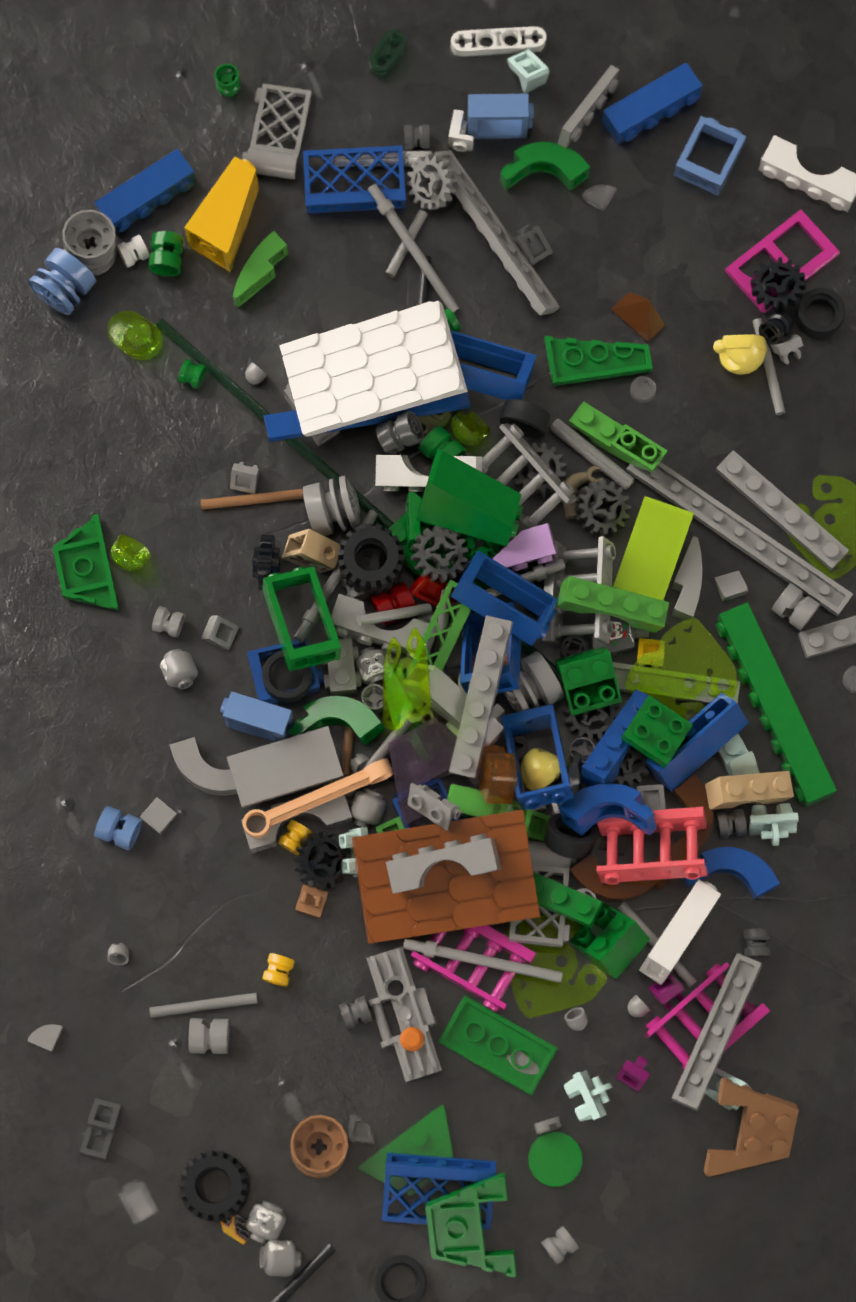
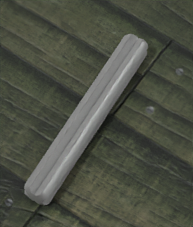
(591, 454)

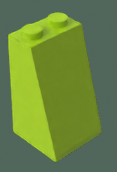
(653, 549)

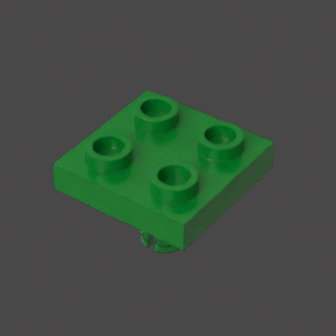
(656, 731)

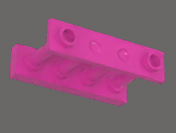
(495, 943)
(751, 1013)

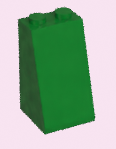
(469, 501)

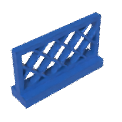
(352, 200)
(433, 1169)

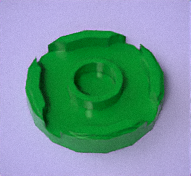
(555, 1159)

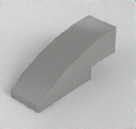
(688, 582)

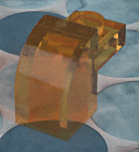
(498, 775)

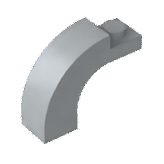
(198, 772)

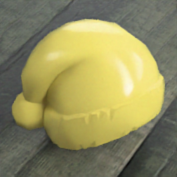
(741, 352)
(540, 769)

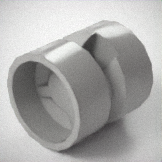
(795, 606)
(209, 1036)

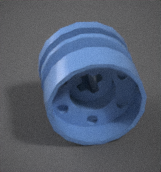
(63, 278)

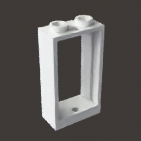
(680, 931)

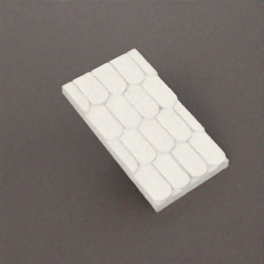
(373, 368)

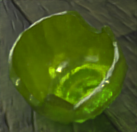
(469, 428)
(129, 553)

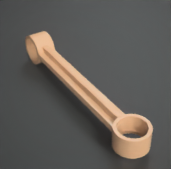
(371, 774)

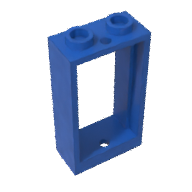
(497, 357)
(513, 587)
(510, 673)
(527, 722)

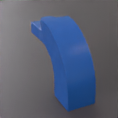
(604, 802)
(741, 863)

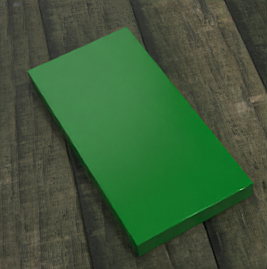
(487, 1039)

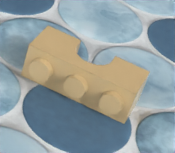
(741, 789)

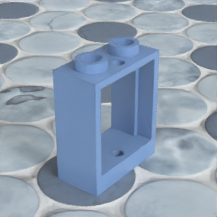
(499, 116)
(703, 177)
(256, 717)

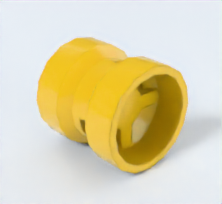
(293, 838)
(281, 964)

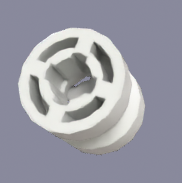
(127, 251)

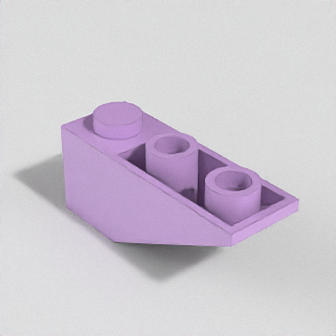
(528, 546)

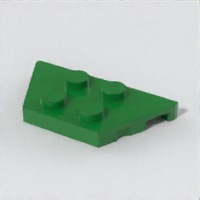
(85, 566)
(425, 1138)

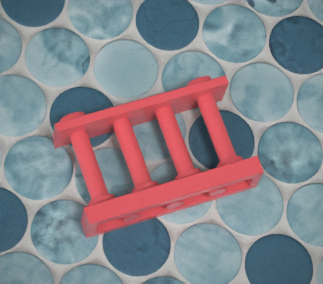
(666, 822)

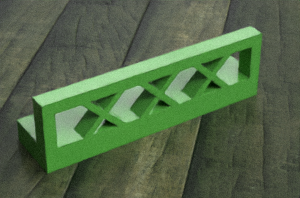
(452, 631)

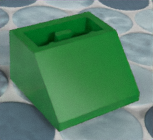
(588, 680)
(610, 941)

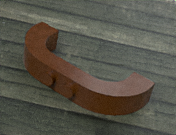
(688, 795)

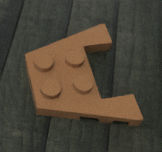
(764, 1129)

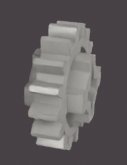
(431, 181)

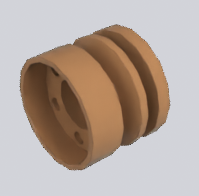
(330, 1134)

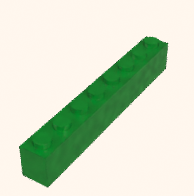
(775, 705)

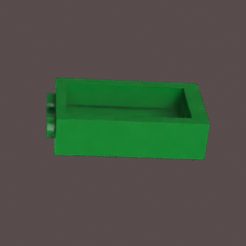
(311, 654)

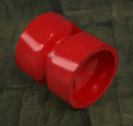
(397, 598)

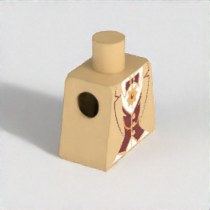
(311, 549)

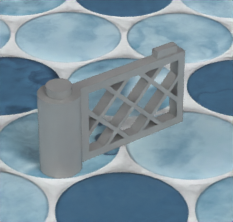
(278, 160)
(547, 863)

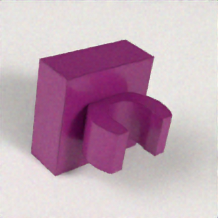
(670, 988)
(633, 1073)

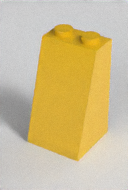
(223, 215)

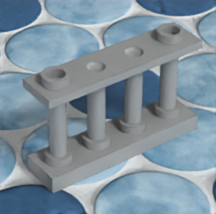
(563, 490)
(603, 626)

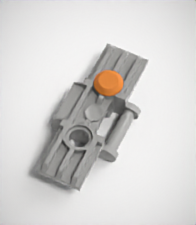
(413, 1013)

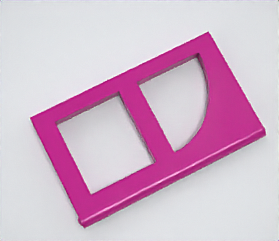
(828, 253)

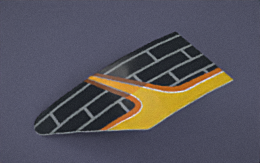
(236, 1228)

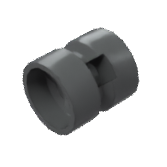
(396, 434)

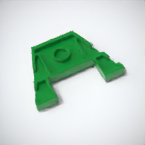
(457, 1227)

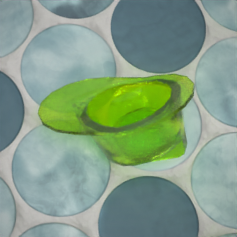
(135, 335)

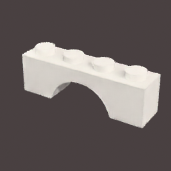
(782, 163)
(398, 471)

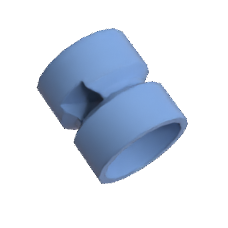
(109, 824)

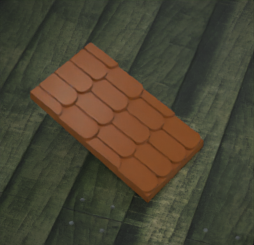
(449, 894)

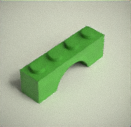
(591, 597)

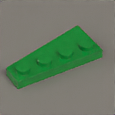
(591, 360)

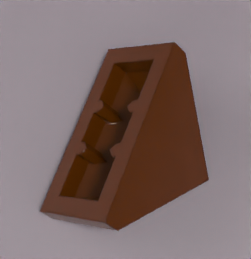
(639, 316)

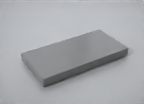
(285, 767)

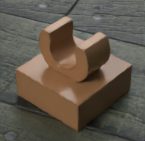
(311, 901)

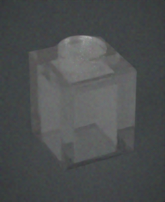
(138, 1201)

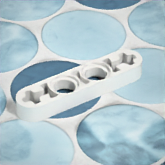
(498, 36)

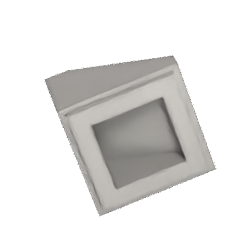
(731, 586)
(220, 632)

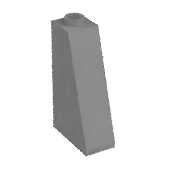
(450, 700)

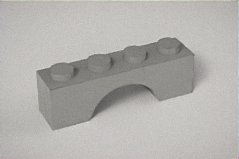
(345, 623)
(329, 814)
(410, 871)

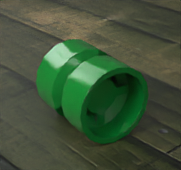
(166, 253)
(440, 439)

